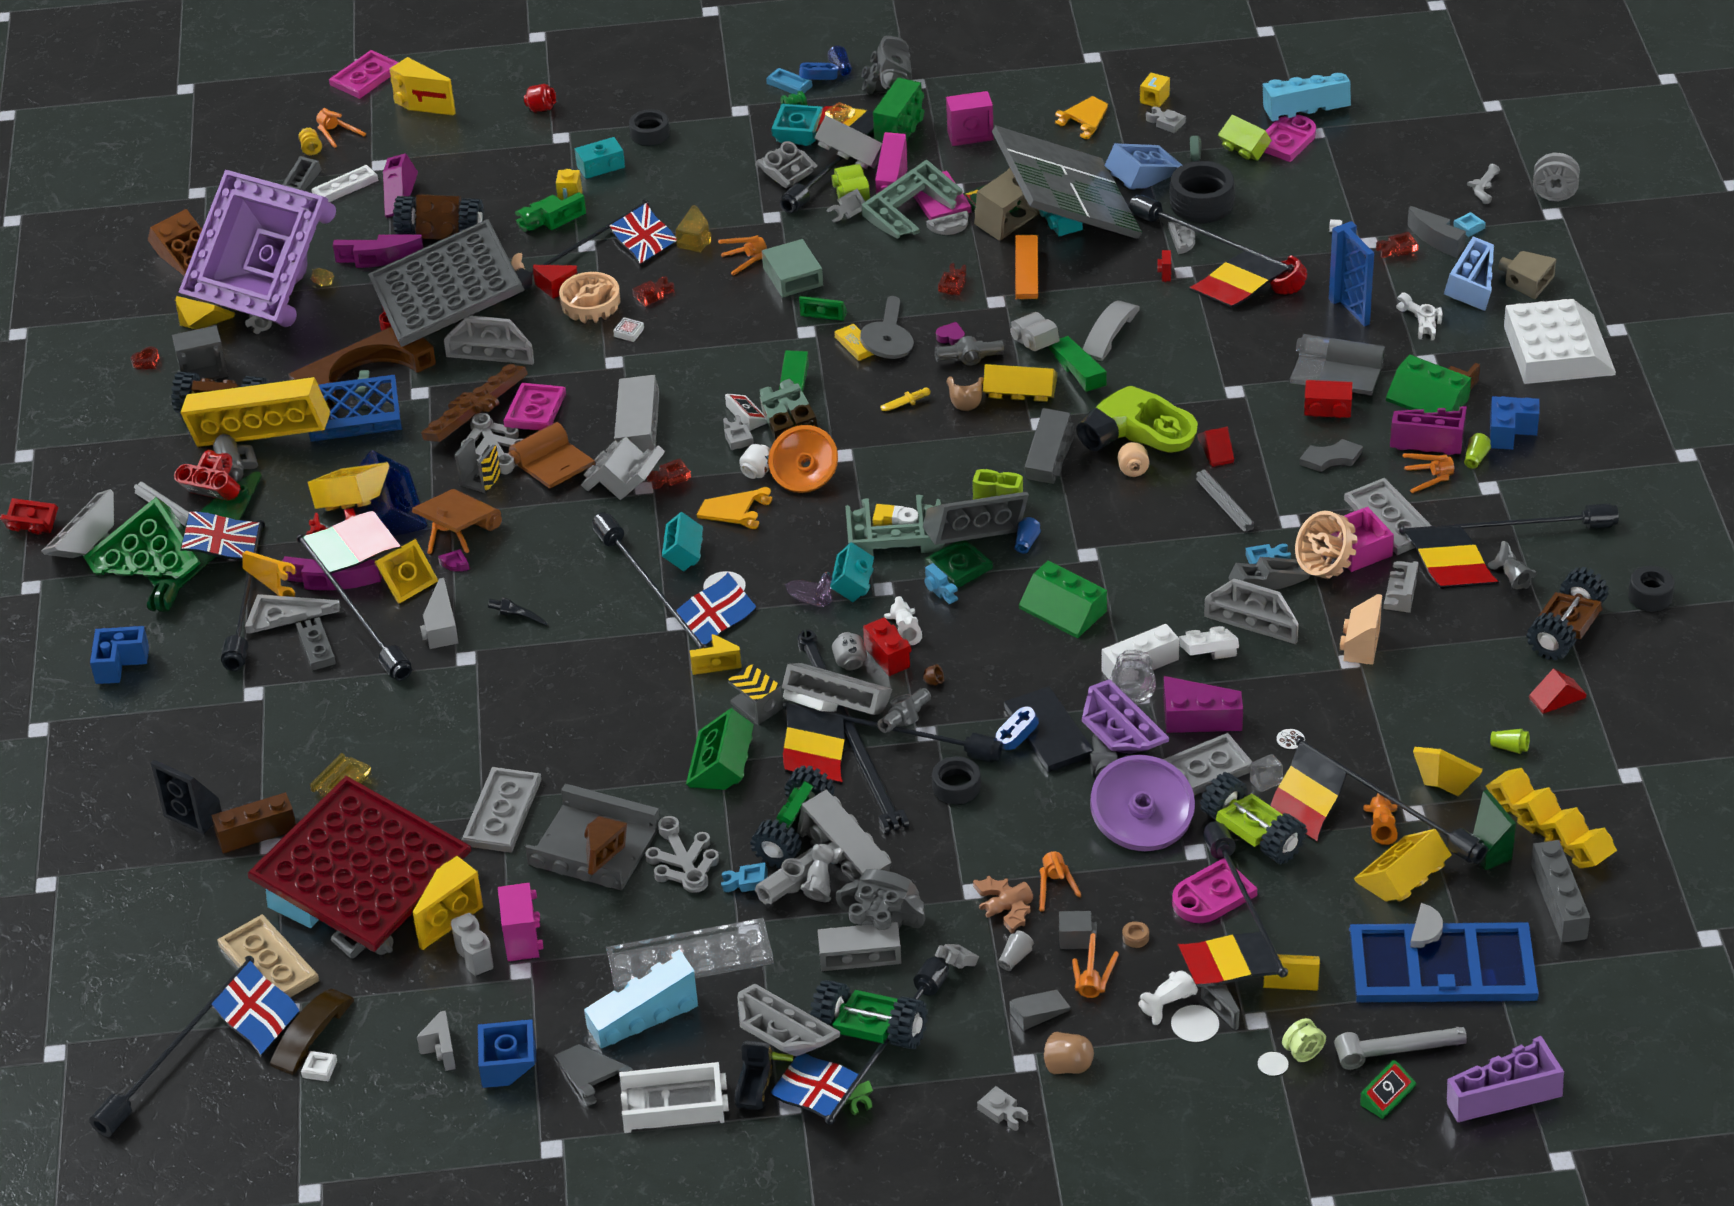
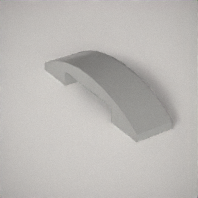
(1106, 327)

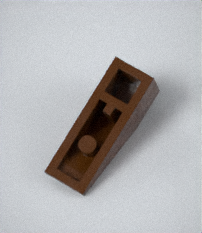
(604, 841)

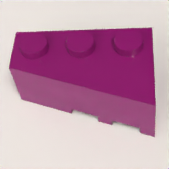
(1429, 431)
(1200, 707)

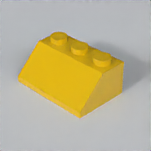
(1019, 382)
(348, 486)
(1405, 866)

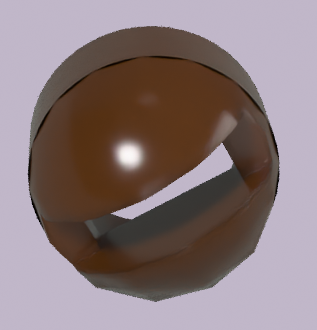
(933, 675)

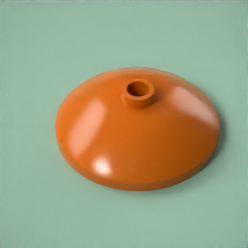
(799, 446)

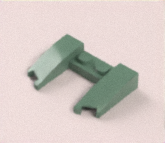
(925, 177)
(889, 536)

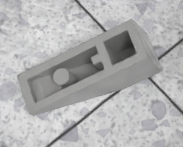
(438, 618)

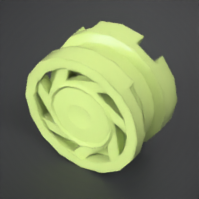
(1303, 1040)

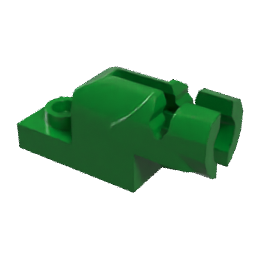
(551, 212)

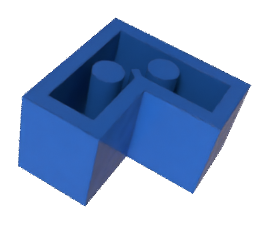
(1512, 417)
(117, 648)

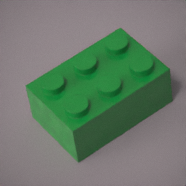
(899, 109)

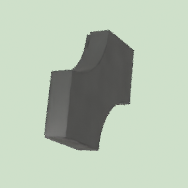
(1338, 454)

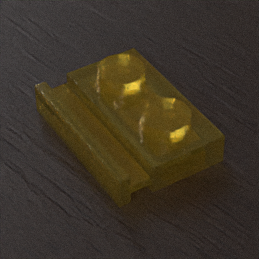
(337, 771)

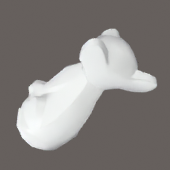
(907, 624)
(1176, 987)

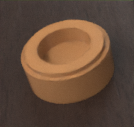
(1135, 934)

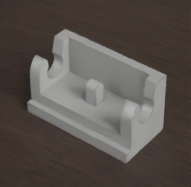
(1401, 587)

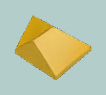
(200, 314)
(406, 571)
(1445, 770)

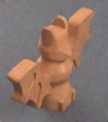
(1009, 899)

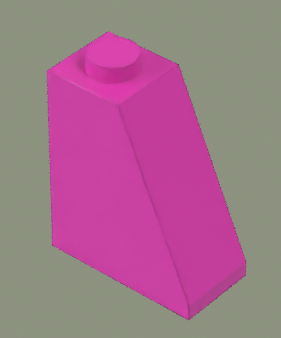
(892, 160)

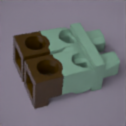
(786, 408)

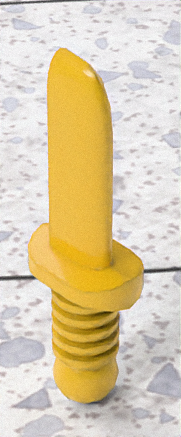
(908, 398)

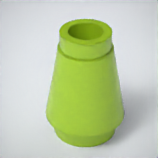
(1477, 449)
(1511, 740)

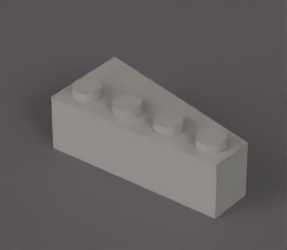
(829, 824)

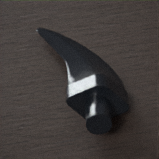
(507, 607)

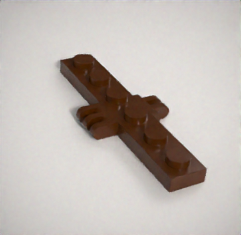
(470, 404)

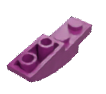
(376, 252)
(315, 579)

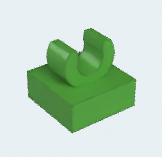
(860, 1095)

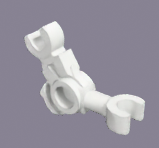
(1425, 313)

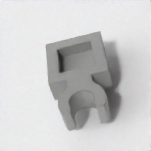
(1166, 120)
(849, 204)
(736, 434)
(957, 955)
(1001, 1106)

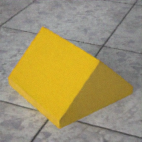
(1302, 973)

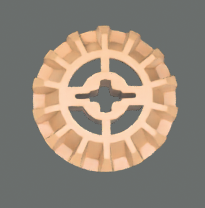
(589, 296)
(1316, 540)

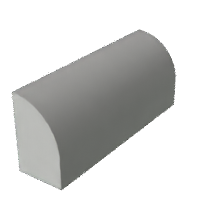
(638, 411)
(836, 688)

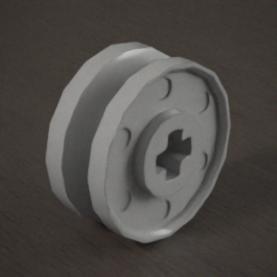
(1556, 176)

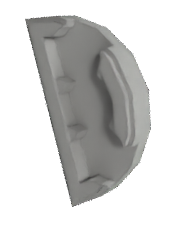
(949, 224)
(1182, 237)
(1427, 927)

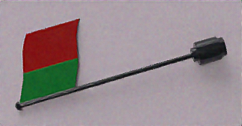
(346, 547)

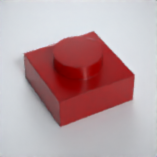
(1164, 266)

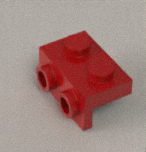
(30, 516)

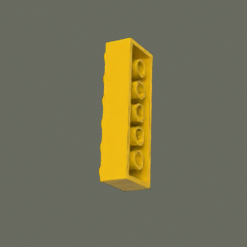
(256, 411)

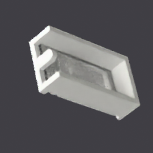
(673, 1096)

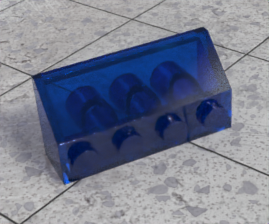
(396, 497)

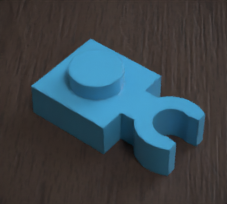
(1254, 553)
(938, 583)
(746, 878)

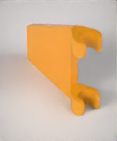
(1087, 113)
(735, 507)
(269, 572)

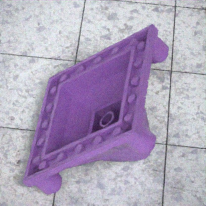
(255, 246)

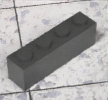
(1560, 891)

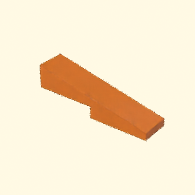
(1026, 267)

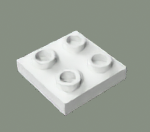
(1217, 641)

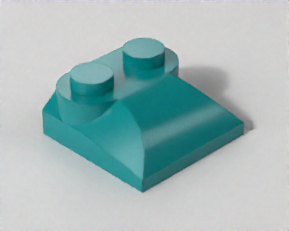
(796, 124)

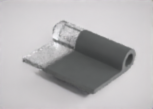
(1338, 361)

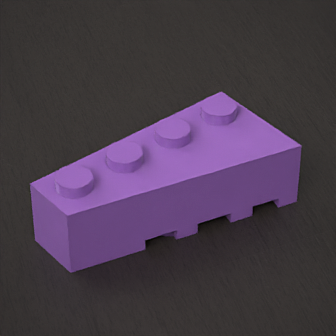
(1506, 1083)

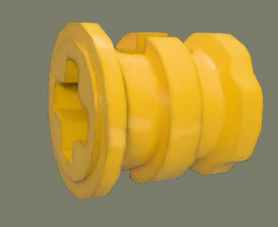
(309, 141)

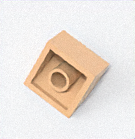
(1362, 631)

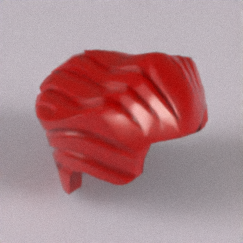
(1290, 282)

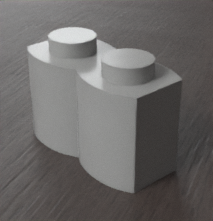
(1034, 331)
(472, 944)

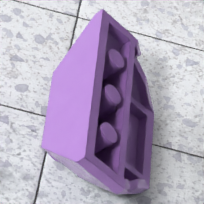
(1119, 720)

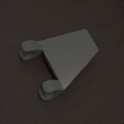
(588, 1068)

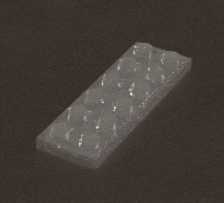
(707, 951)

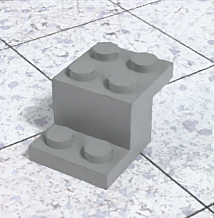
(622, 467)

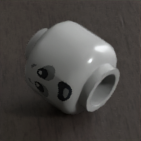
(849, 651)

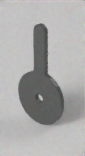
(873, 334)

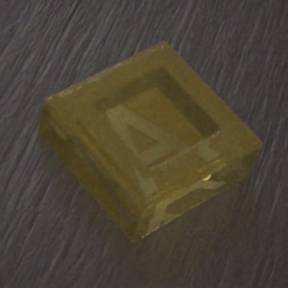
(840, 112)

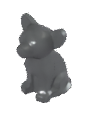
(1516, 571)

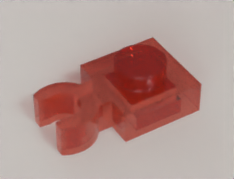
(1399, 244)
(953, 281)
(652, 292)
(670, 473)

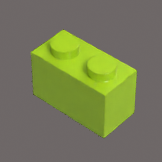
(1244, 137)

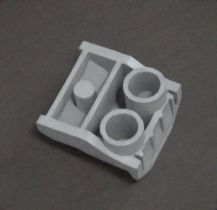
(787, 164)

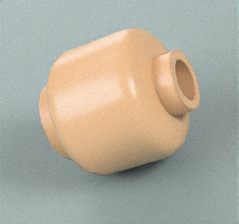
(1132, 457)

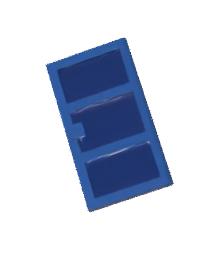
(1463, 965)

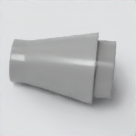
(1016, 949)

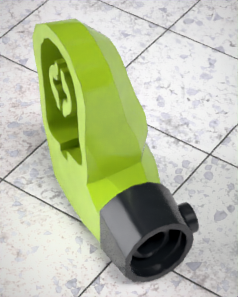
(1140, 418)

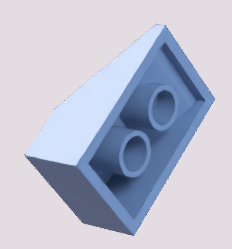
(1140, 164)

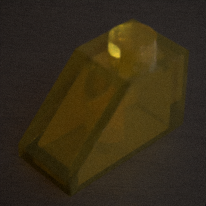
(693, 231)

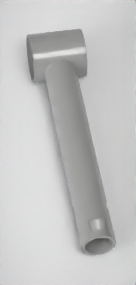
(1353, 1052)

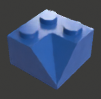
(505, 1051)

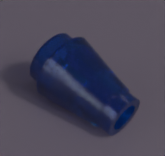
(838, 56)

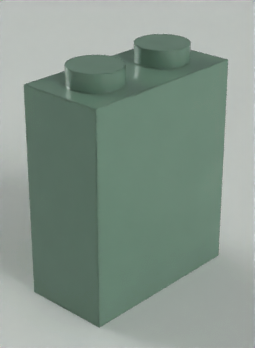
(792, 268)

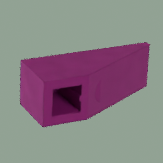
(398, 180)

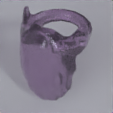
(811, 592)

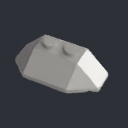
(488, 340)
(85, 529)
(1252, 609)
(781, 1022)

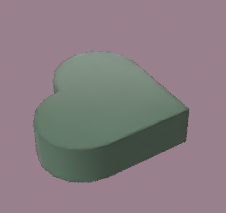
(1195, 148)

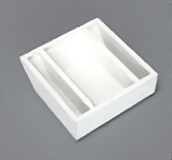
(1556, 341)

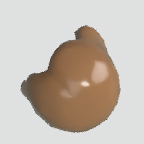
(965, 397)
(1068, 1053)

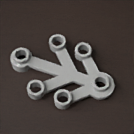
(484, 425)
(694, 878)

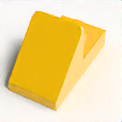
(720, 657)

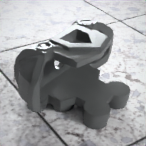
(884, 67)
(882, 899)

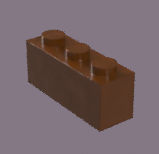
(254, 822)

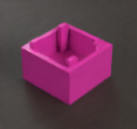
(969, 118)
(1373, 539)
(519, 921)

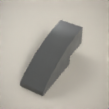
(1436, 231)
(1270, 573)

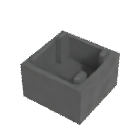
(200, 353)

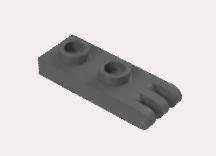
(316, 644)

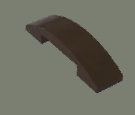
(306, 1028)

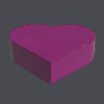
(949, 333)

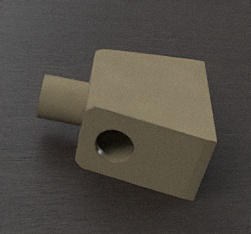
(1528, 272)

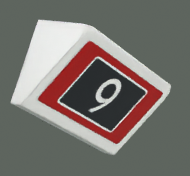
(744, 407)

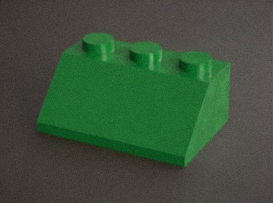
(1428, 386)
(1064, 599)
(720, 752)

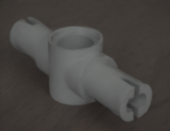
(969, 350)
(904, 710)
(1100, 756)

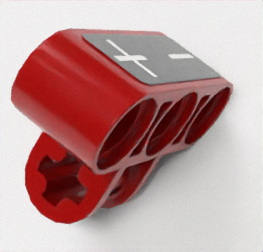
(209, 476)

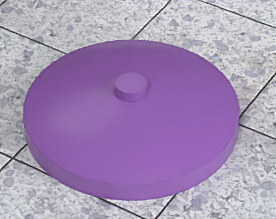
(1142, 803)

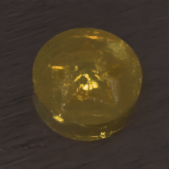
(322, 277)

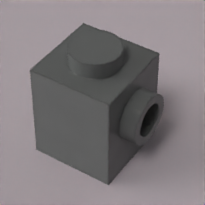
(1075, 929)

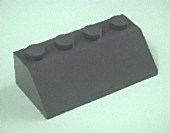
(975, 518)

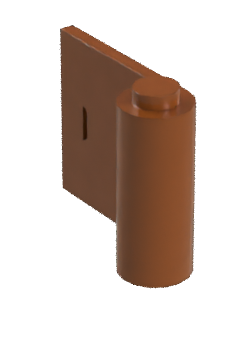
(549, 456)
(457, 511)

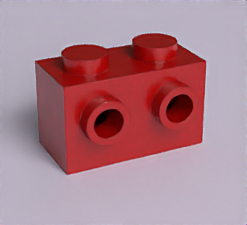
(1328, 398)
(887, 646)

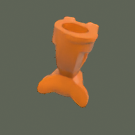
(1384, 826)

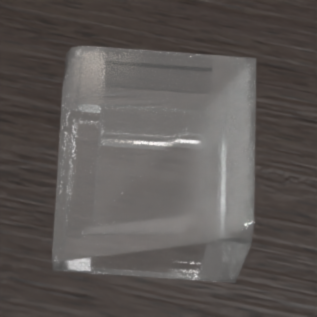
(1266, 773)

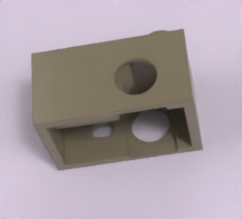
(996, 201)

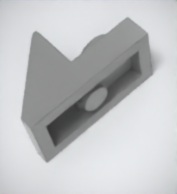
(437, 1039)

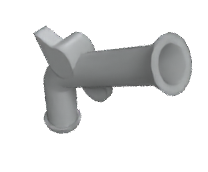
(1480, 185)

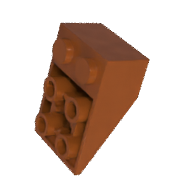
(176, 239)

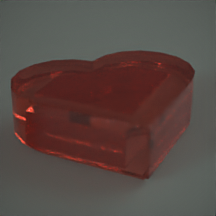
(146, 359)

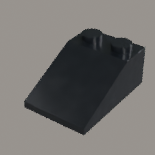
(184, 798)

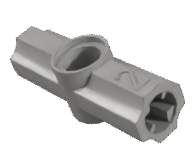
(786, 879)

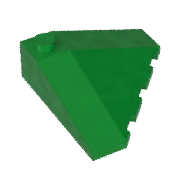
(145, 545)

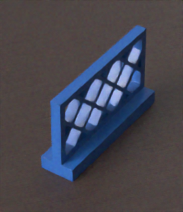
(1350, 272)
(360, 424)

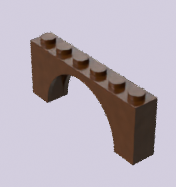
(376, 348)

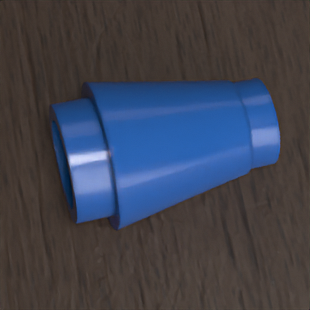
(1027, 533)

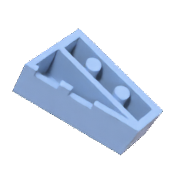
(1472, 275)

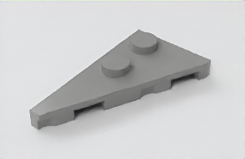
(276, 611)

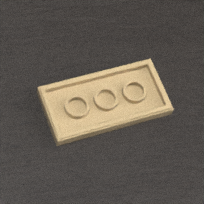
(271, 955)

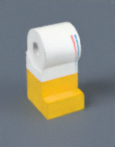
(894, 515)

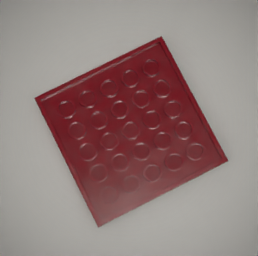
(357, 862)

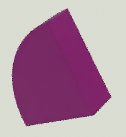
(454, 561)

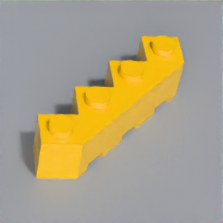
(1541, 813)

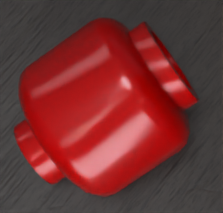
(540, 98)

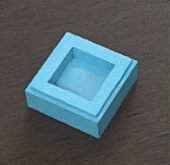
(1470, 224)

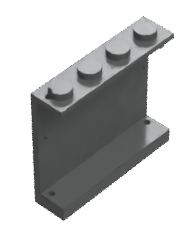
(564, 842)

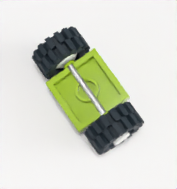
(1253, 818)

